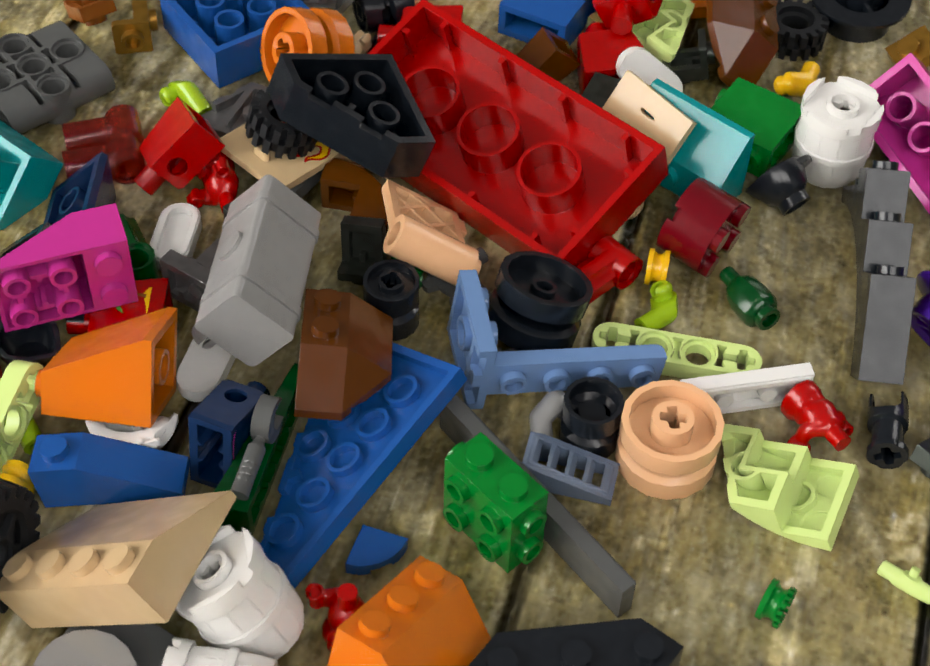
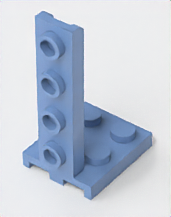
(525, 371)

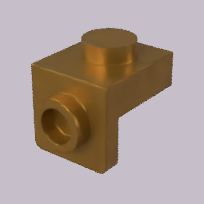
(136, 33)
(916, 43)

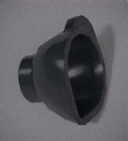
(783, 185)
(30, 344)

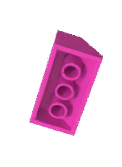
(906, 122)

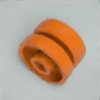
(304, 32)

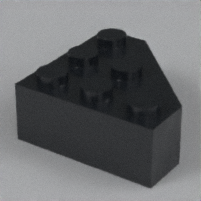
(354, 108)
(588, 644)

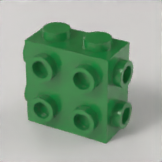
(764, 114)
(494, 502)

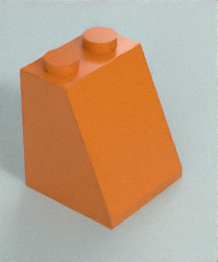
(114, 372)

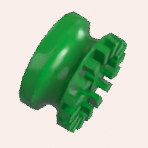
(775, 603)

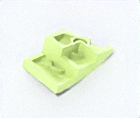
(664, 32)
(786, 487)

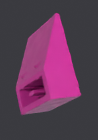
(68, 270)

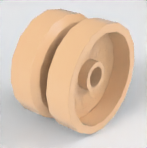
(669, 439)

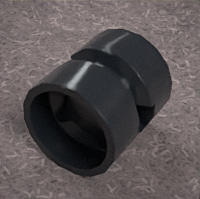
(375, 12)
(394, 290)
(592, 415)

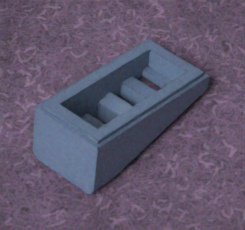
(557, 452)

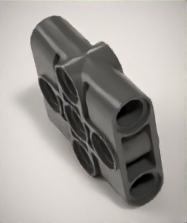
(48, 77)

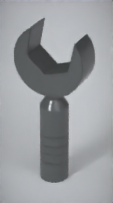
(263, 429)

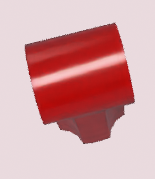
(610, 266)

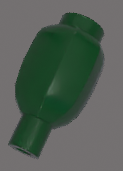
(750, 299)

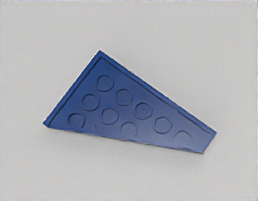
(346, 461)

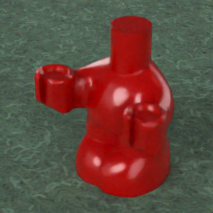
(219, 182)
(815, 416)
(340, 600)

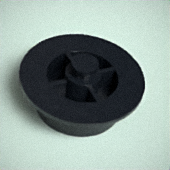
(862, 19)

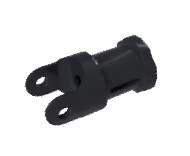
(888, 429)

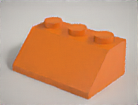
(413, 621)

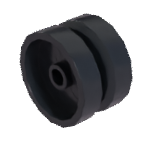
(538, 301)

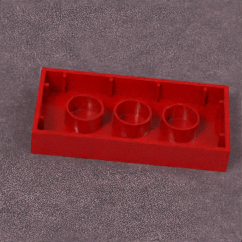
(515, 145)

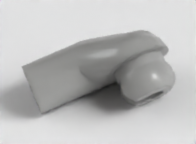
(546, 412)

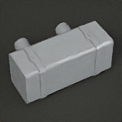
(258, 273)

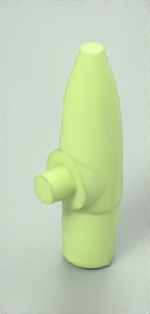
(907, 581)

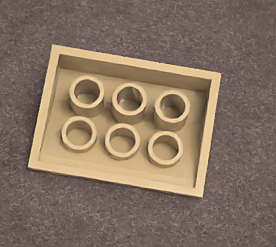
(115, 562)

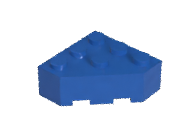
(222, 33)

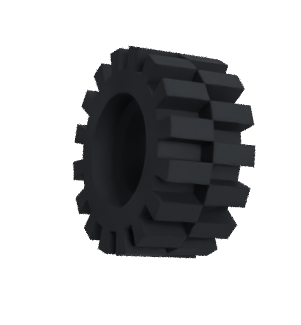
(800, 29)
(267, 130)

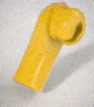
(797, 82)

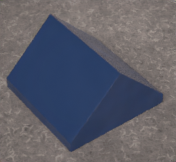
(83, 190)

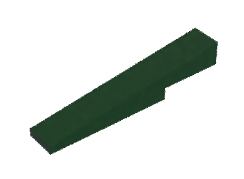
(247, 512)

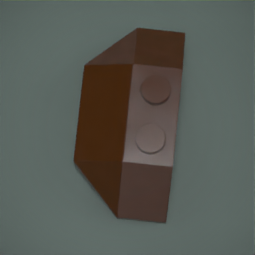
(742, 37)
(341, 354)

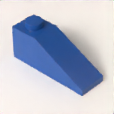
(103, 470)

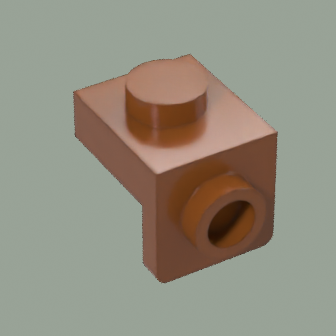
(89, 11)

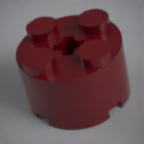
(703, 226)

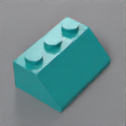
(713, 150)
(25, 175)

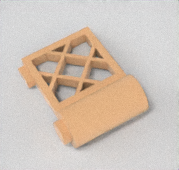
(426, 234)

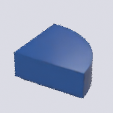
(374, 550)

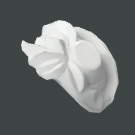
(151, 437)

